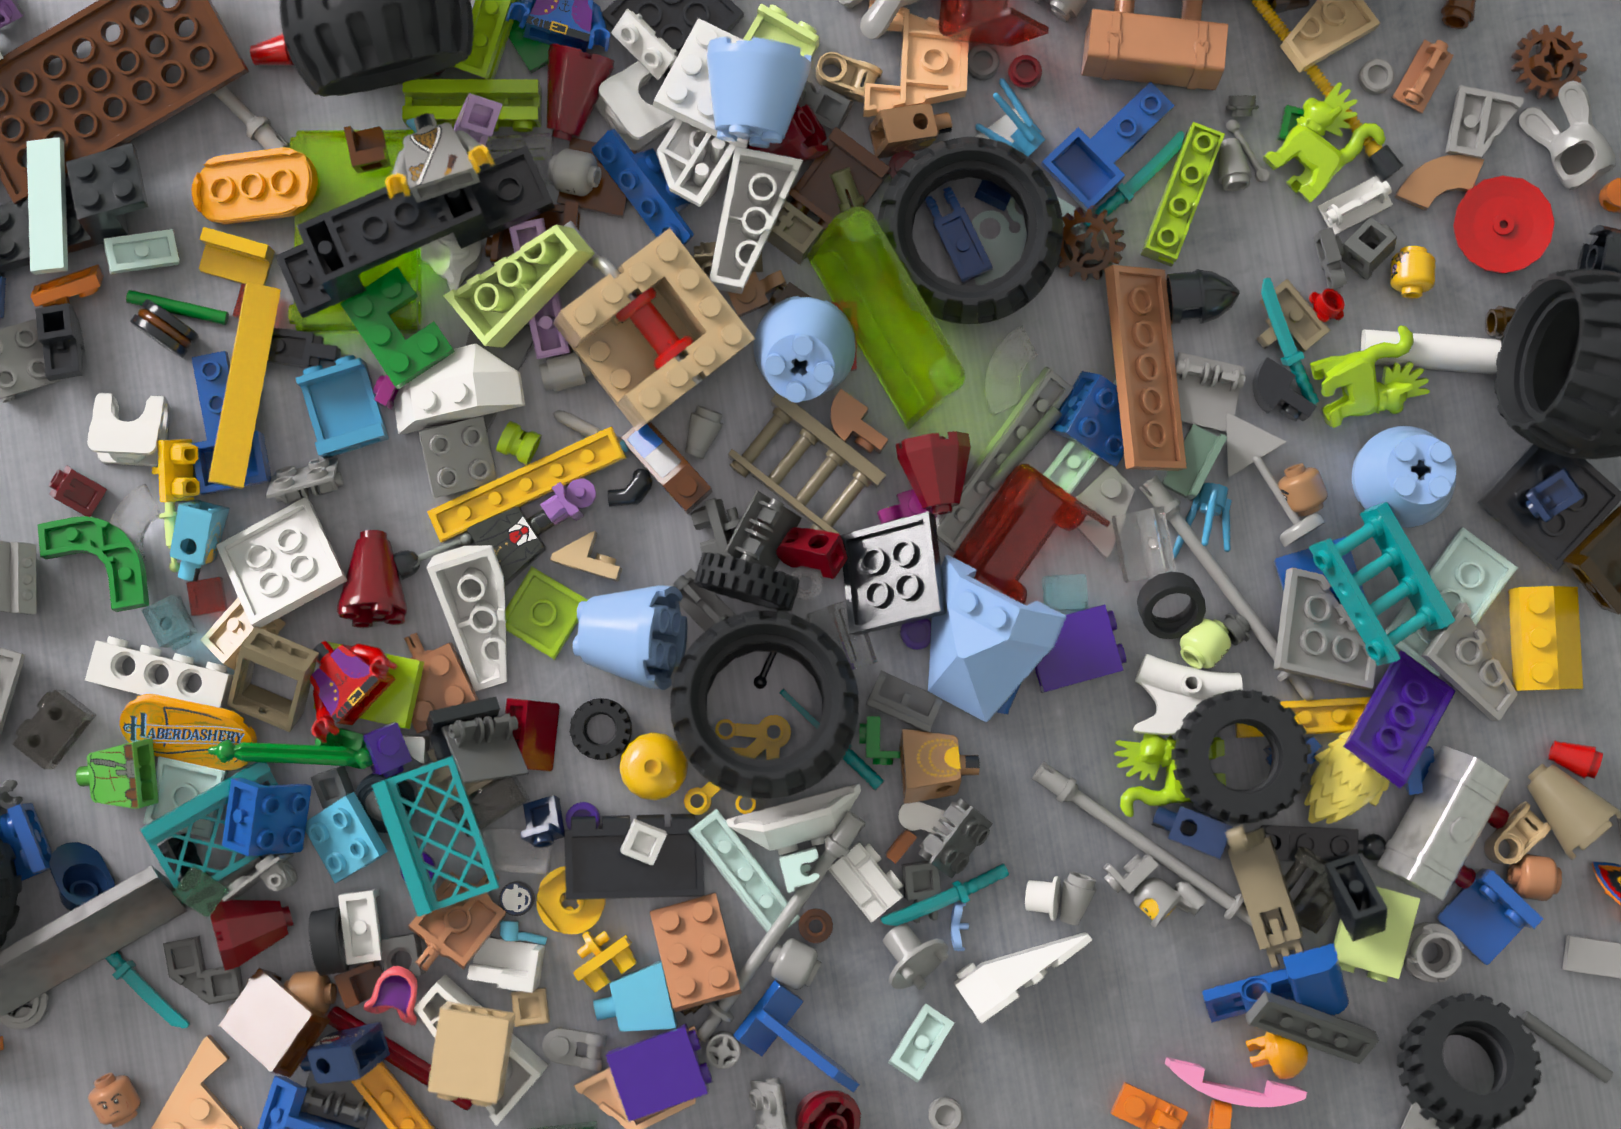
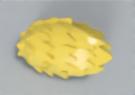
(1342, 784)

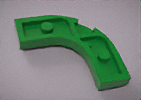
(111, 545)

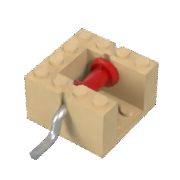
(670, 333)

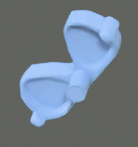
(956, 926)

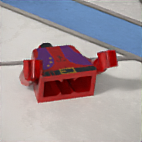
(347, 684)

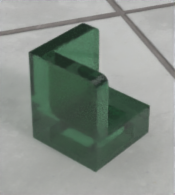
(199, 891)

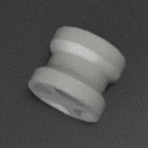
(722, 1056)

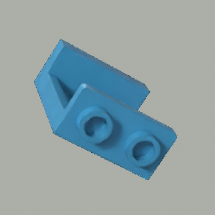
(342, 406)

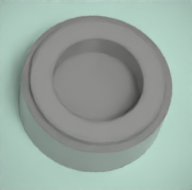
(1376, 76)
(945, 1113)

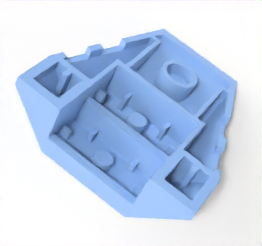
(985, 642)

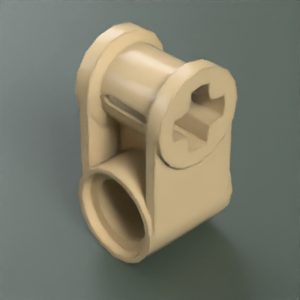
(850, 75)
(1520, 831)

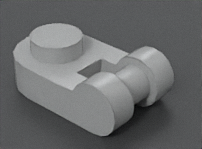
(562, 1044)

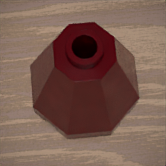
(802, 138)
(936, 468)
(248, 928)

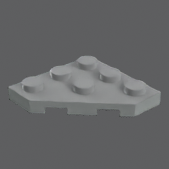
(1319, 636)

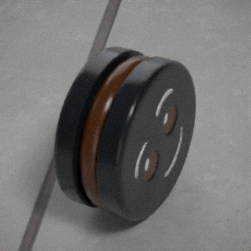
(164, 328)

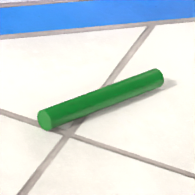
(179, 307)

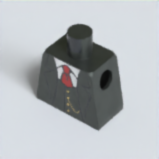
(513, 539)

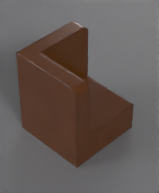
(367, 149)
(358, 983)

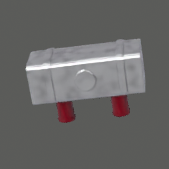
(1445, 824)

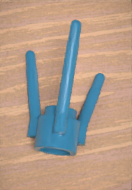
(1027, 136)
(1212, 501)

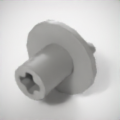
(913, 957)

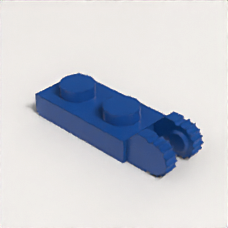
(959, 238)

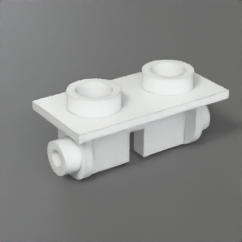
(643, 44)
(1356, 204)

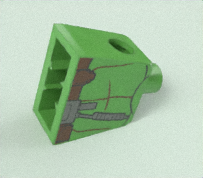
(122, 775)

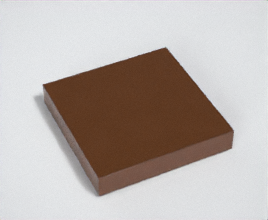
(604, 198)

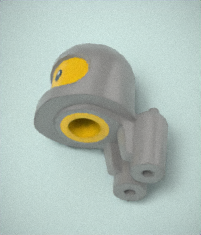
(1160, 899)

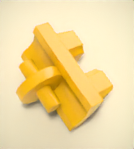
(176, 470)
(592, 971)

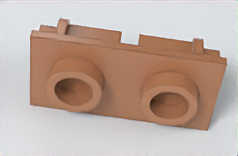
(1423, 75)

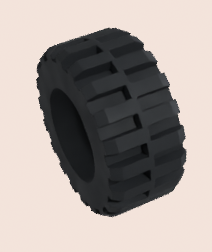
(1286, 744)
(1497, 1034)

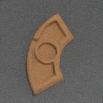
(1438, 177)

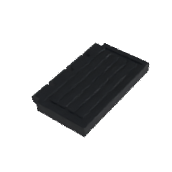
(601, 871)

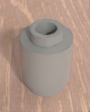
(564, 372)

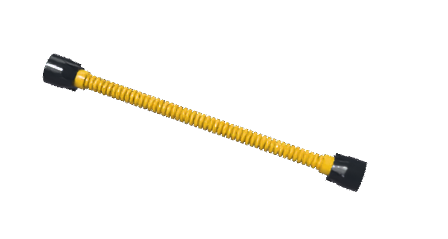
(1381, 159)

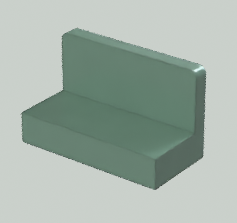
(1200, 454)

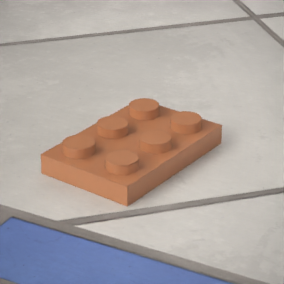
(695, 952)

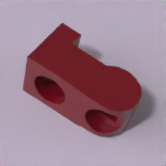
(813, 550)

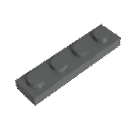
(1311, 1027)

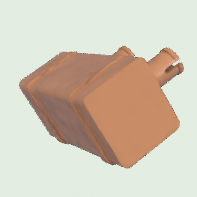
(1155, 47)

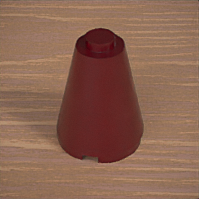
(573, 88)

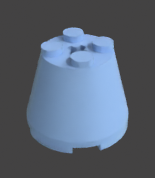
(755, 88)
(804, 347)
(1389, 473)
(633, 634)

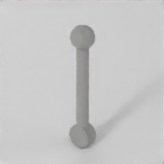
(1261, 174)

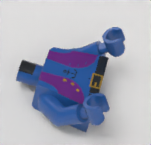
(562, 22)

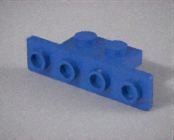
(643, 185)

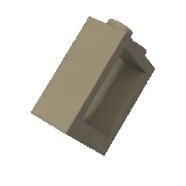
(283, 657)

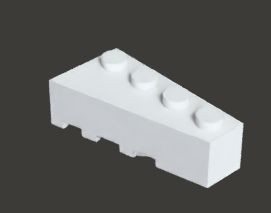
(750, 209)
(523, 1063)

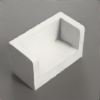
(360, 926)

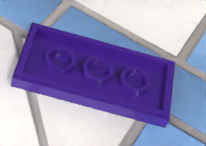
(1399, 719)

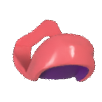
(395, 990)

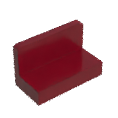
(535, 731)

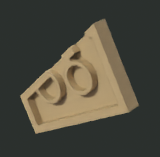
(1327, 29)

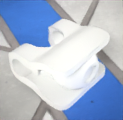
(626, 110)
(128, 441)

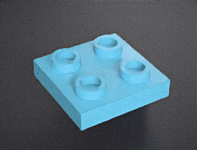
(345, 837)

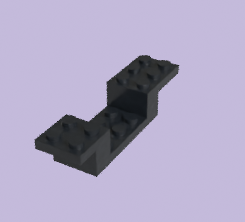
(98, 197)
(382, 228)

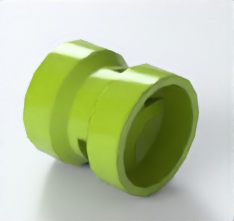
(518, 442)

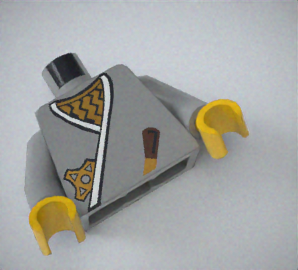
(436, 161)

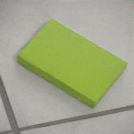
(399, 698)

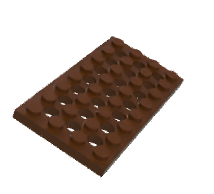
(137, 115)

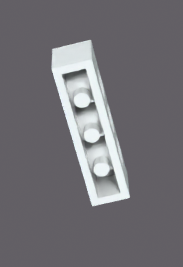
(107, 670)

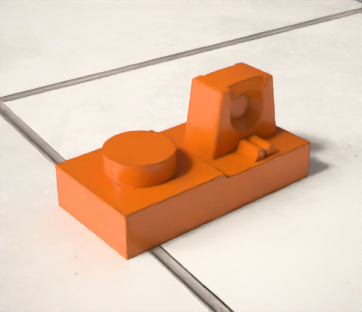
(58, 290)
(1147, 1109)

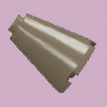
(1570, 808)

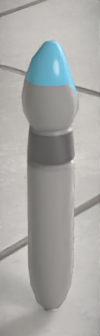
(581, 426)

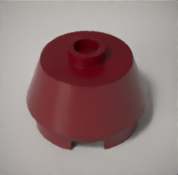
(827, 1111)

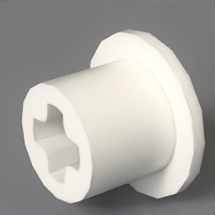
(1044, 897)

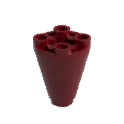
(372, 584)

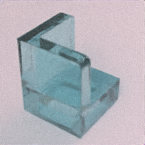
(1065, 592)

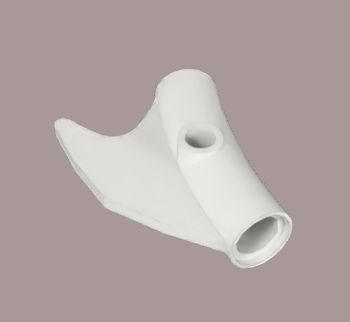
(1168, 688)

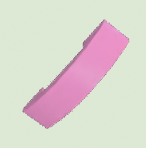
(1274, 1095)

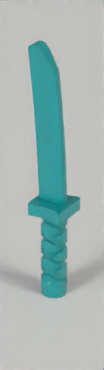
(1126, 191)
(1291, 356)
(850, 757)
(958, 892)
(126, 971)

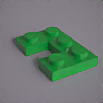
(398, 356)

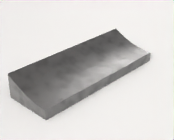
(85, 936)

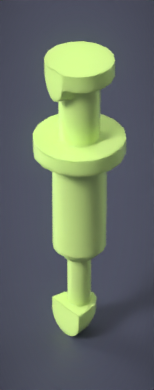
(169, 524)

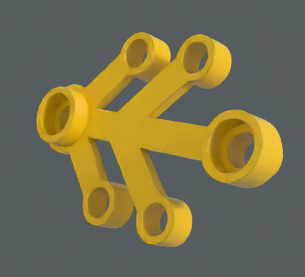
(753, 750)

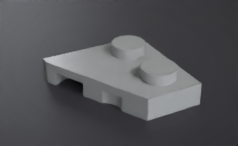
(1478, 120)
(1108, 496)

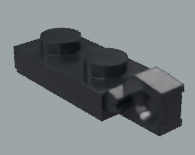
(300, 349)

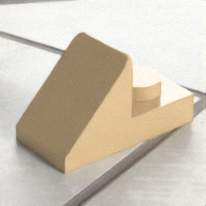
(578, 555)

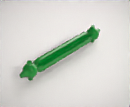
(291, 754)

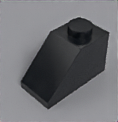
(1356, 897)

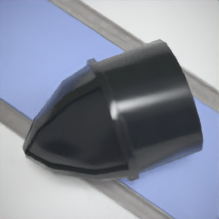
(1199, 296)

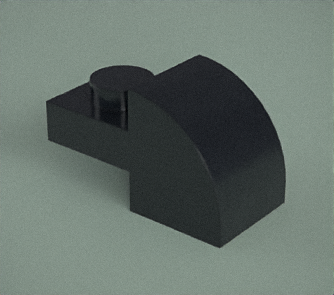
(61, 341)
(1272, 388)

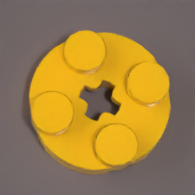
(566, 919)

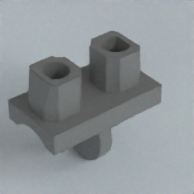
(714, 515)

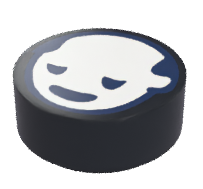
(516, 898)

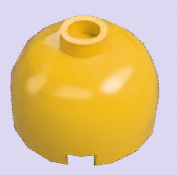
(653, 766)

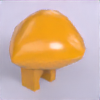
(1283, 1055)

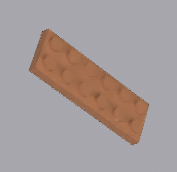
(1145, 368)

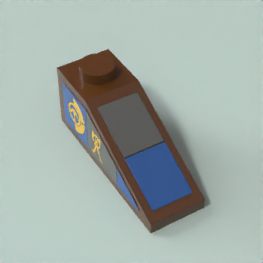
(667, 466)

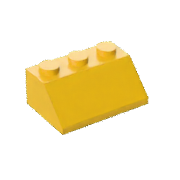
(1545, 638)

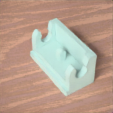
(793, 872)

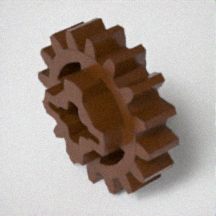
(1555, 49)
(1099, 249)

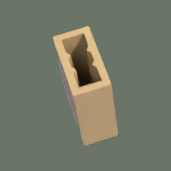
(471, 1053)

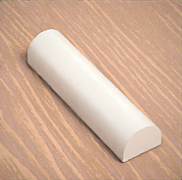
(1439, 351)

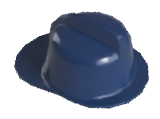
(79, 874)

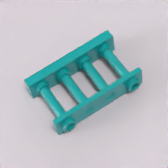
(1407, 567)

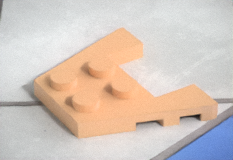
(931, 67)
(191, 1101)

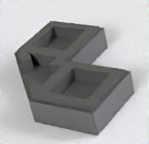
(188, 969)

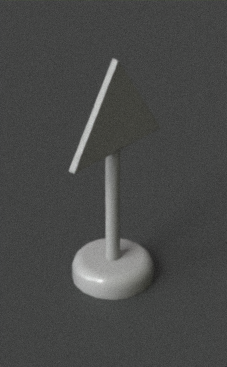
(1248, 445)

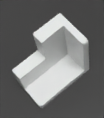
(508, 964)

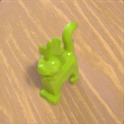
(1316, 154)
(1358, 381)
(1147, 758)

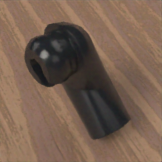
(634, 492)

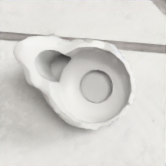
(450, 260)

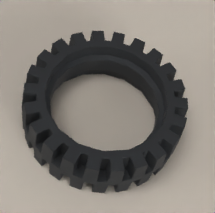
(747, 581)

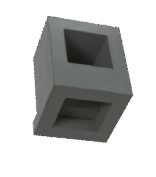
(1369, 247)

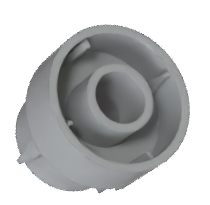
(1447, 959)

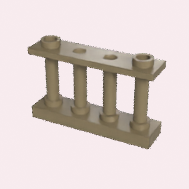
(811, 433)

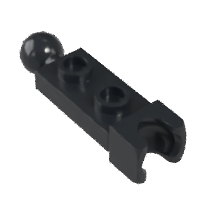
(1324, 842)

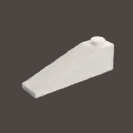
(474, 604)
(995, 982)

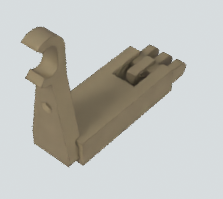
(1264, 892)

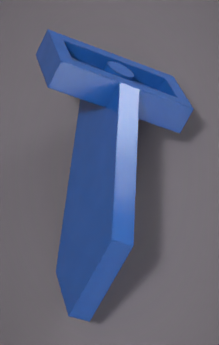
(770, 1020)
(284, 1107)

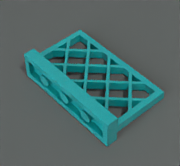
(198, 809)
(406, 844)

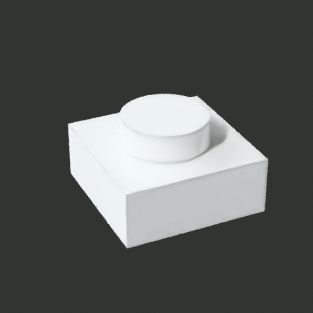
(643, 842)

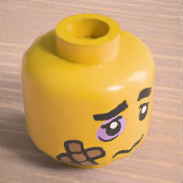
(1412, 271)

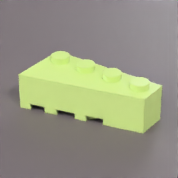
(519, 285)

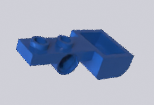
(1088, 165)
(211, 379)
(1308, 978)

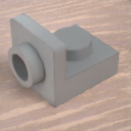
(1136, 869)

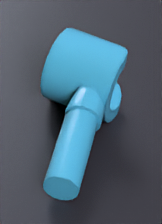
(510, 932)

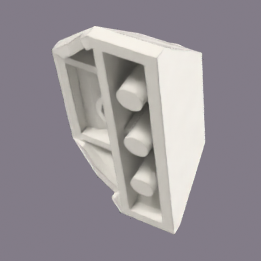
(694, 162)
(458, 389)
(797, 821)

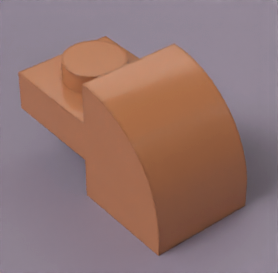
(847, 419)

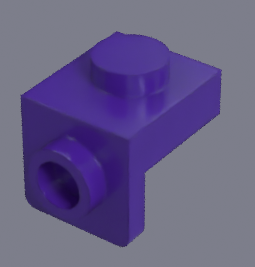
(387, 750)

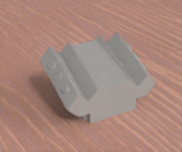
(17, 577)

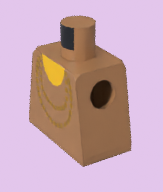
(907, 129)
(932, 765)

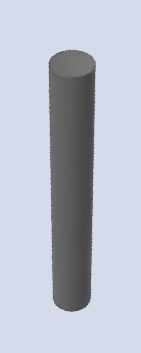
(1023, 448)
(1566, 1047)

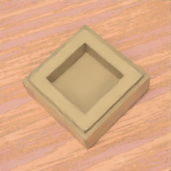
(530, 1007)

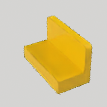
(235, 257)

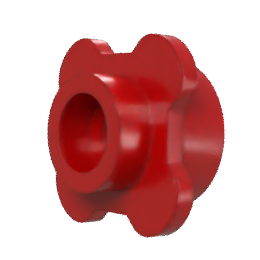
(1328, 305)

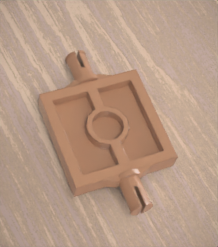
(441, 683)
(458, 928)

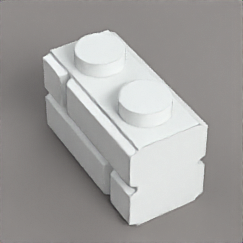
(866, 881)

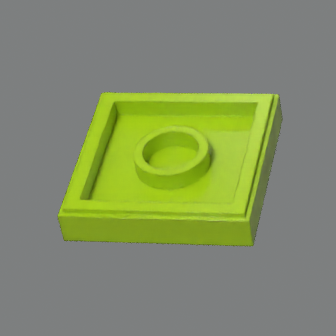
(543, 613)

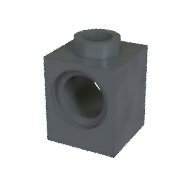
(409, 943)

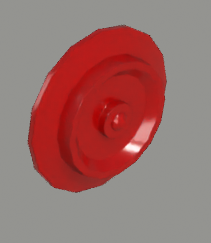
(1503, 224)

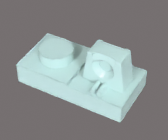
(141, 251)
(921, 1042)

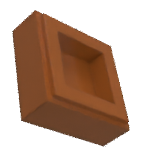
(900, 845)

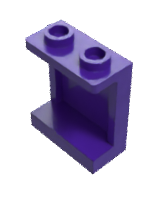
(1082, 650)
(659, 1072)

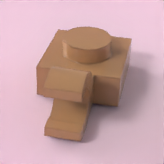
(755, 292)

